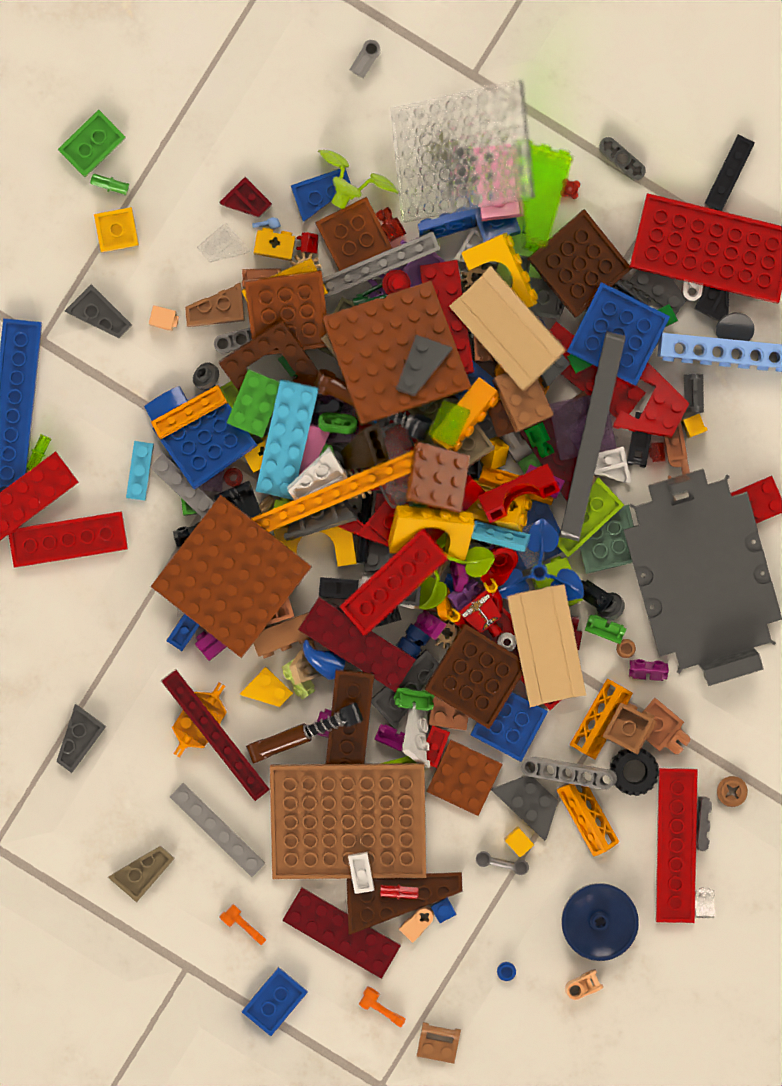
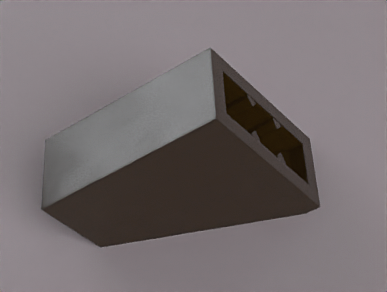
(365, 449)

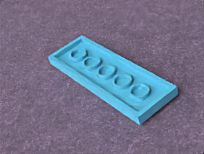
(286, 438)

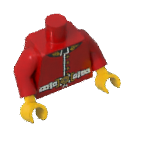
(482, 611)

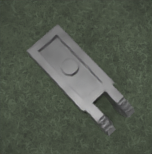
(704, 807)

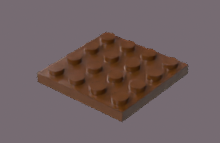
(578, 262)
(475, 676)

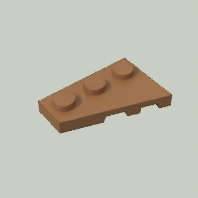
(217, 309)

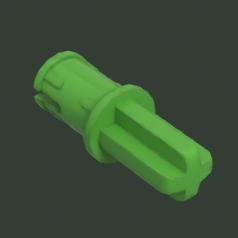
(110, 184)

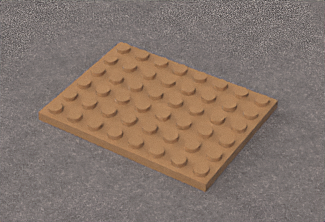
(344, 810)

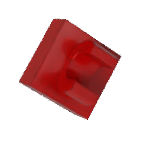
(309, 243)

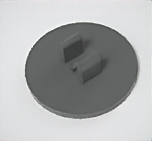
(735, 327)

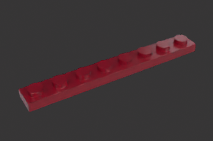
(215, 734)

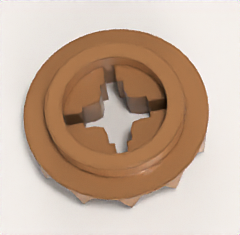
(731, 800)

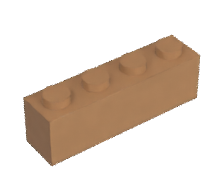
(280, 637)

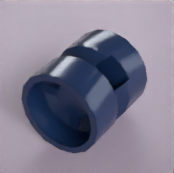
(413, 641)

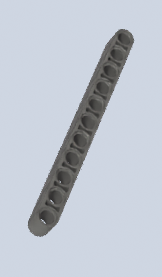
(592, 436)

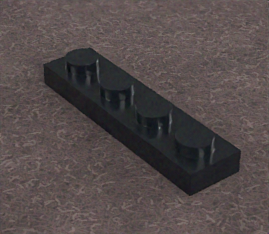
(729, 173)

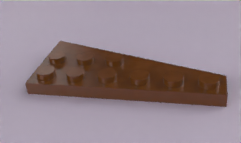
(370, 909)

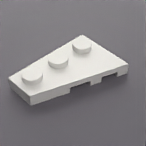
(320, 474)
(415, 736)

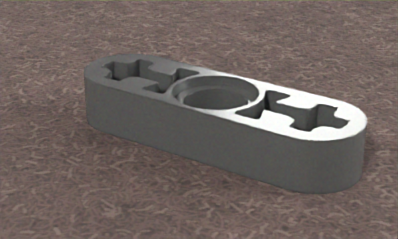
(636, 164)

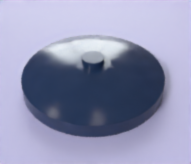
(599, 922)

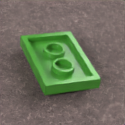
(91, 143)
(254, 403)

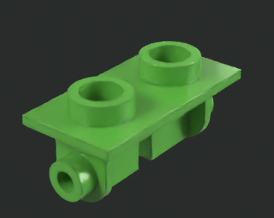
(600, 627)
(405, 698)

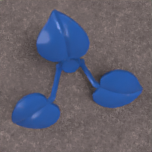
(543, 538)

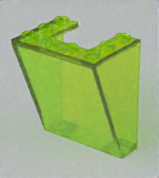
(549, 179)

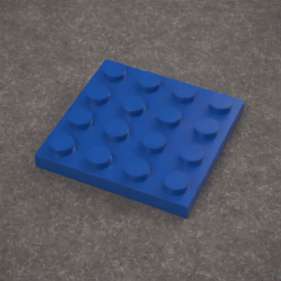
(622, 315)
(207, 445)

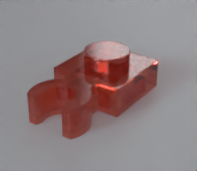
(391, 227)

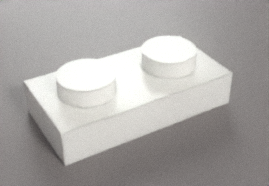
(361, 872)

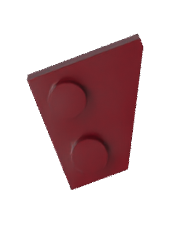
(246, 199)

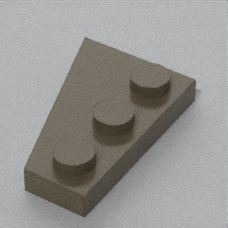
(142, 873)

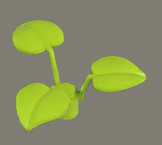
(347, 191)
(477, 564)

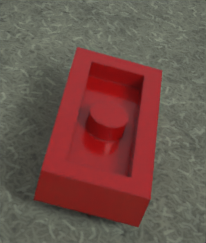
(437, 740)

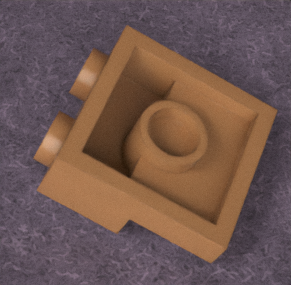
(630, 727)

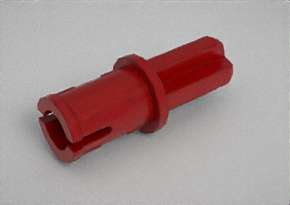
(399, 892)

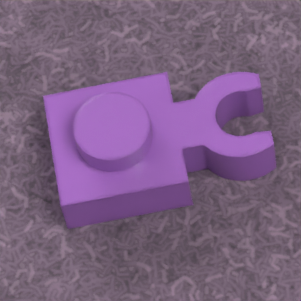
(461, 599)

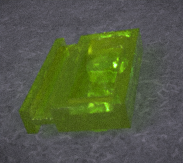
(449, 423)

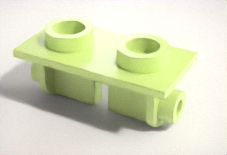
(303, 689)

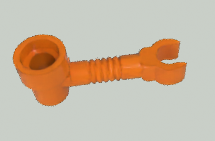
(232, 916)
(369, 1000)

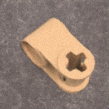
(414, 925)
(585, 985)

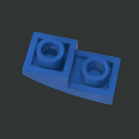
(165, 403)

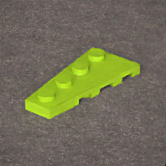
(600, 508)

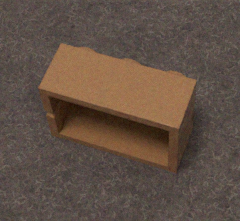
(522, 406)

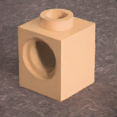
(163, 318)

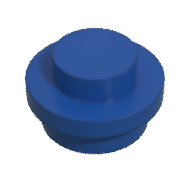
(506, 971)

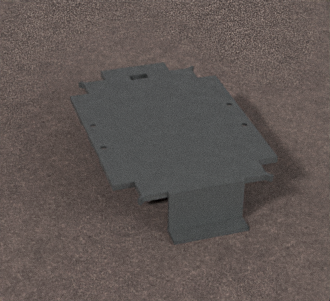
(703, 576)

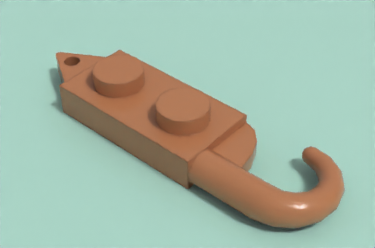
(676, 450)

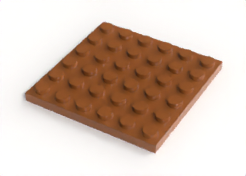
(374, 346)
(231, 576)

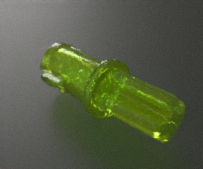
(38, 451)

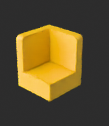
(693, 425)
(498, 456)
(519, 842)

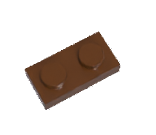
(500, 419)

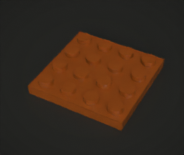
(291, 298)

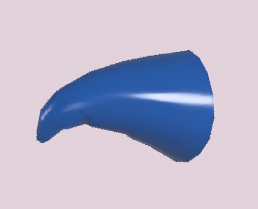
(323, 661)

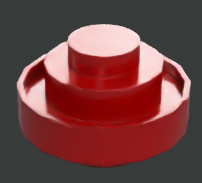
(395, 281)

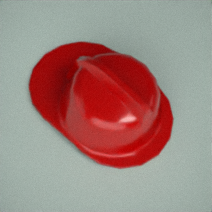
(502, 567)

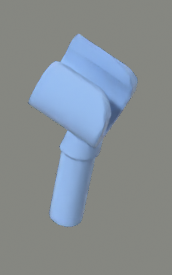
(272, 222)

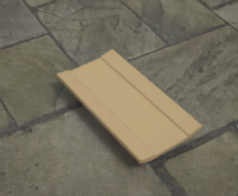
(507, 328)
(546, 645)

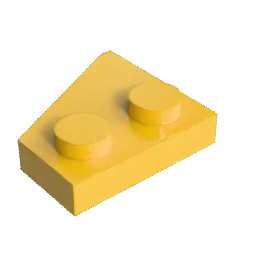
(267, 688)

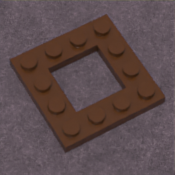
(275, 337)

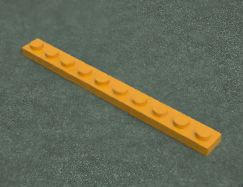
(335, 493)

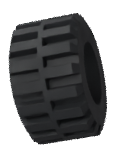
(646, 782)

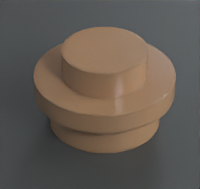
(626, 648)

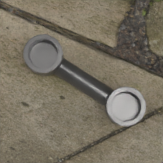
(484, 859)

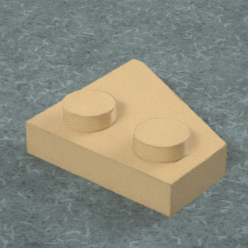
(301, 668)

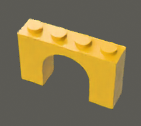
(501, 250)
(410, 520)
(341, 538)

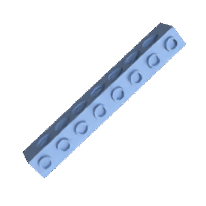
(668, 341)

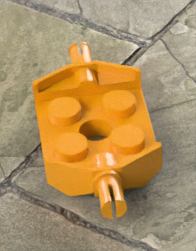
(187, 731)

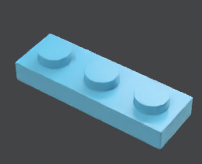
(139, 470)
(500, 536)

